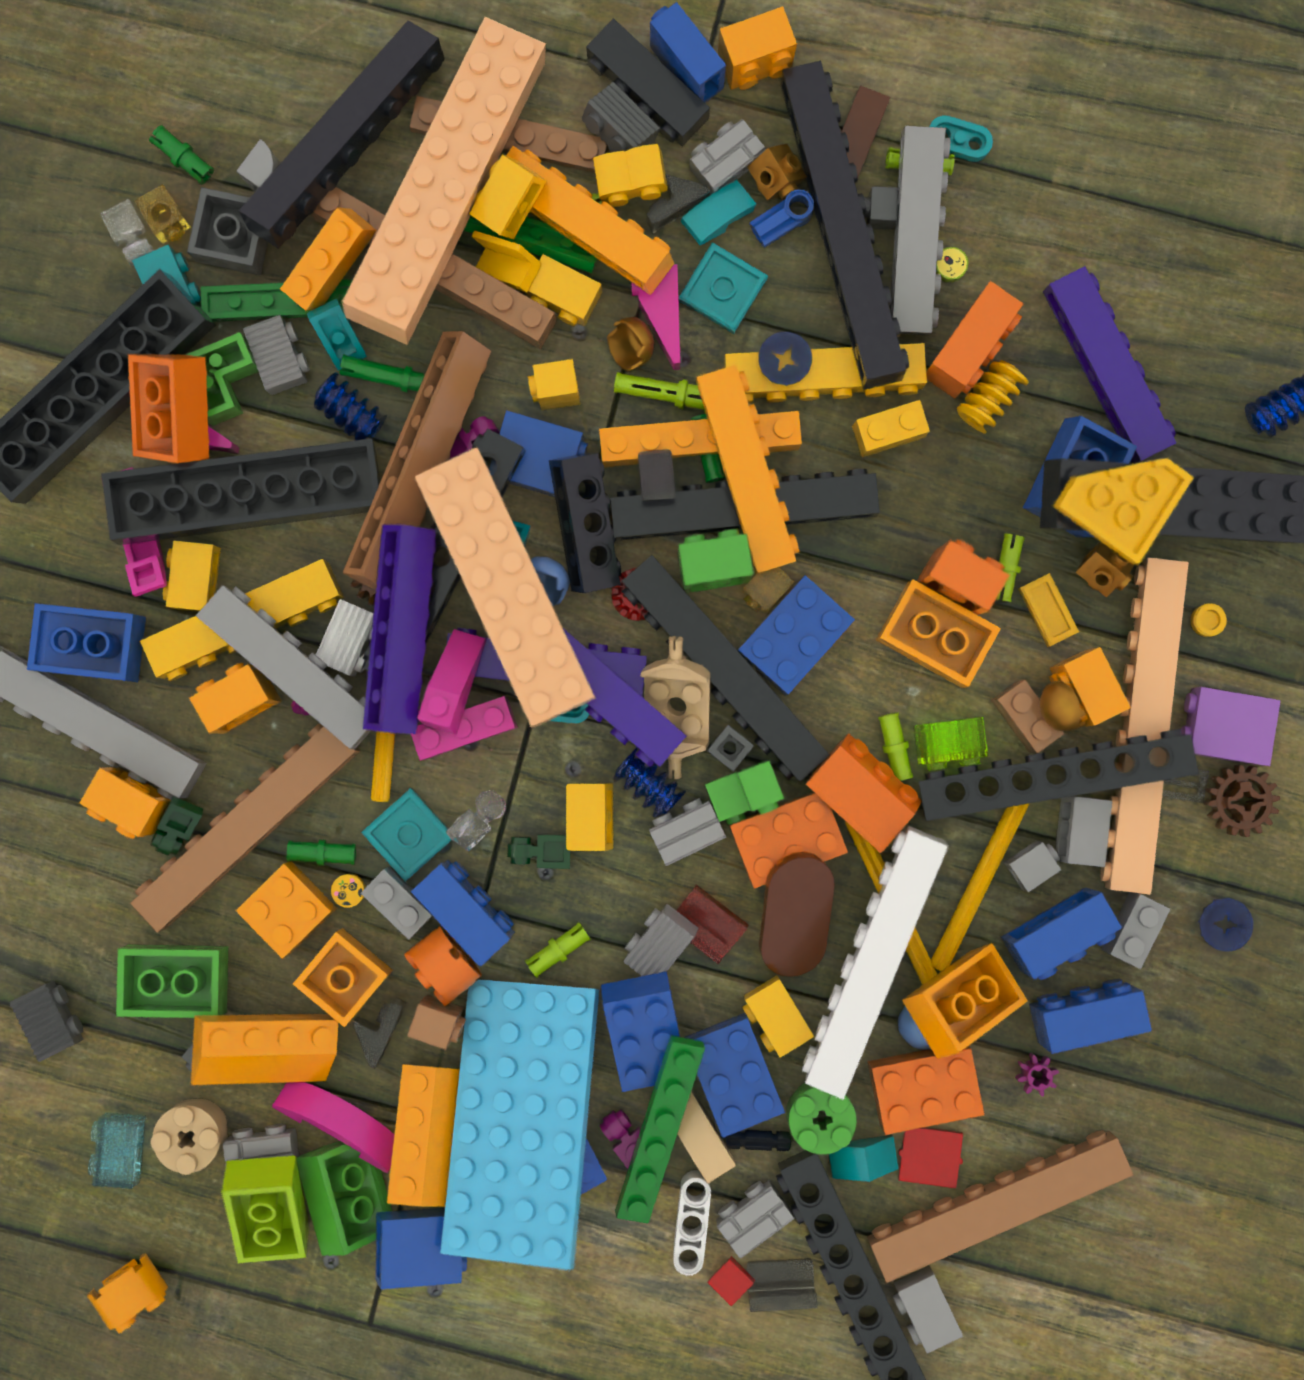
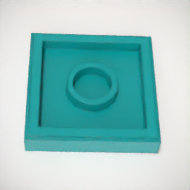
(723, 288)
(407, 834)

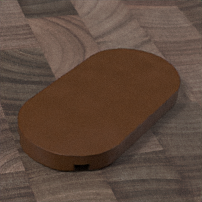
(796, 914)

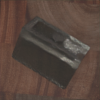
(782, 1285)

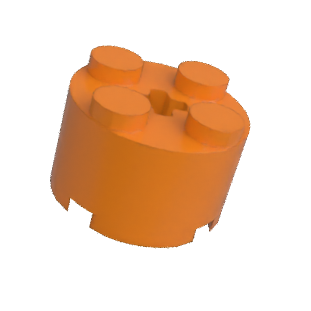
(443, 965)

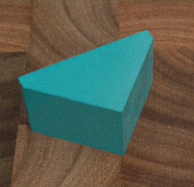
(865, 1159)

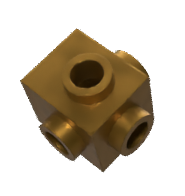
(777, 172)
(1105, 569)

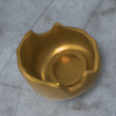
(631, 343)
(1061, 707)

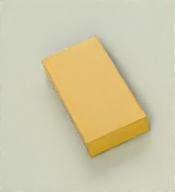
(1048, 610)

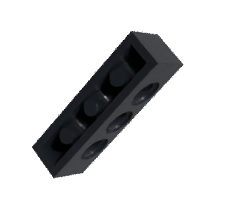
(572, 510)

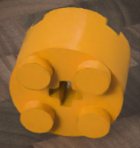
(128, 1293)

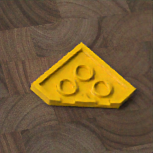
(1125, 504)

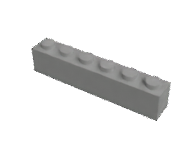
(917, 228)
(285, 664)

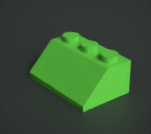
(342, 1197)

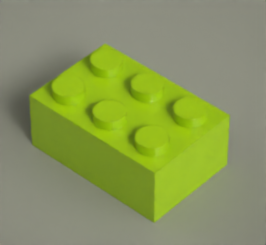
(266, 1209)

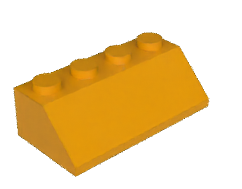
(263, 1048)
(423, 1136)

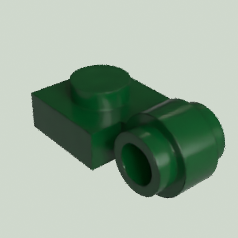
(175, 825)
(550, 851)

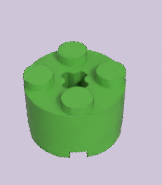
(824, 1136)

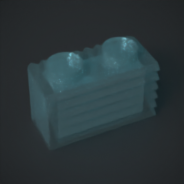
(117, 1150)

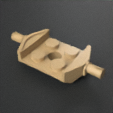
(686, 681)

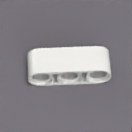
(691, 1238)

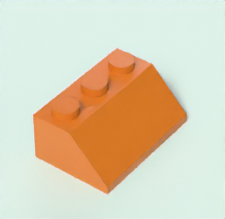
(169, 407)
(864, 792)

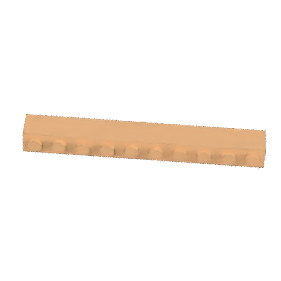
(1150, 696)

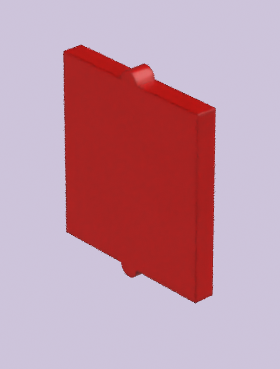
(930, 1157)

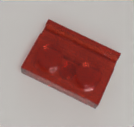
(716, 924)

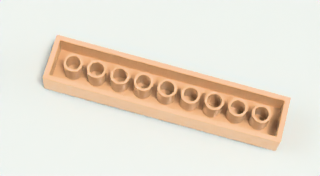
(444, 181)

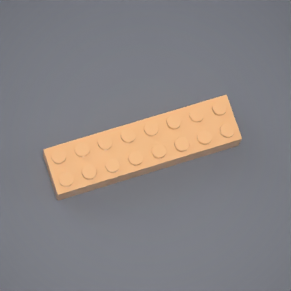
(505, 587)

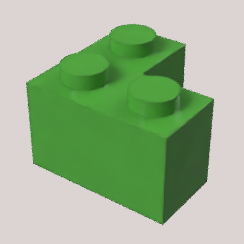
(225, 363)
(745, 791)

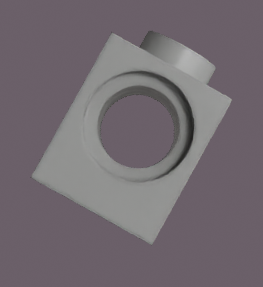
(1033, 865)

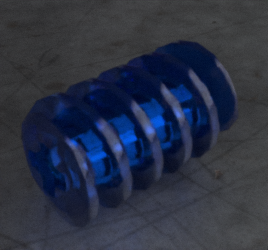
(1277, 407)
(346, 410)
(648, 784)

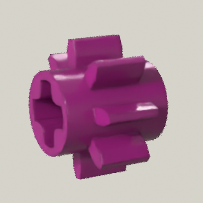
(1038, 1084)

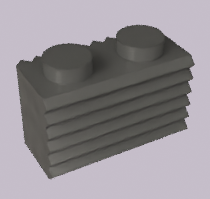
(619, 120)
(47, 1020)

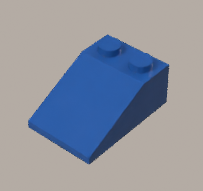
(86, 642)

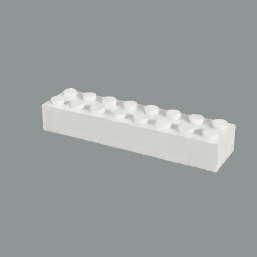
(875, 961)

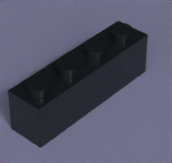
(647, 83)

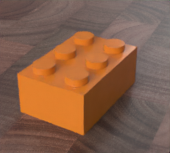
(975, 341)
(964, 576)
(794, 827)
(923, 1090)

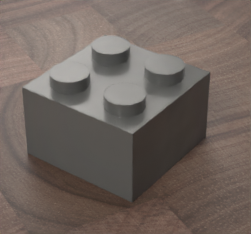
(221, 235)

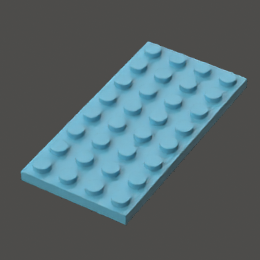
(520, 1123)

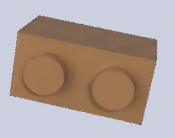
(1022, 712)
(436, 1023)

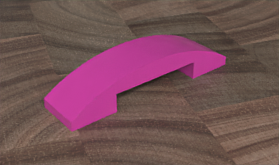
(145, 566)
(338, 1119)

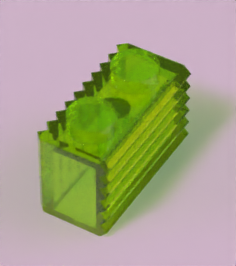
(950, 741)

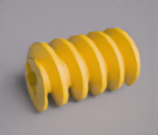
(991, 394)

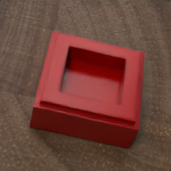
(731, 1281)

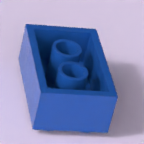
(1080, 440)
(795, 635)
(464, 911)
(1062, 933)
(1089, 1016)
(639, 1025)
(736, 1076)

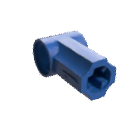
(780, 219)

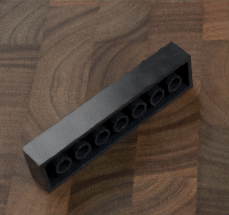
(93, 385)
(240, 491)
(1212, 507)

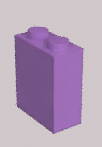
(1231, 725)

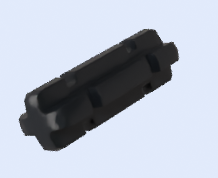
(759, 1140)

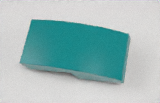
(717, 211)

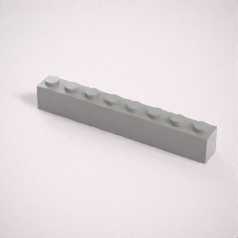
(98, 728)

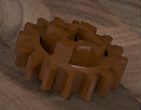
(1244, 813)

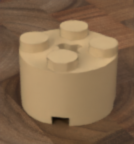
(171, 1139)

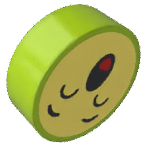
(953, 264)

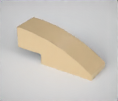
(704, 1141)

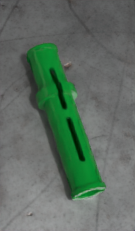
(381, 373)

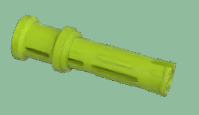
(624, 384)

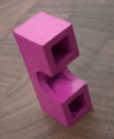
(475, 725)

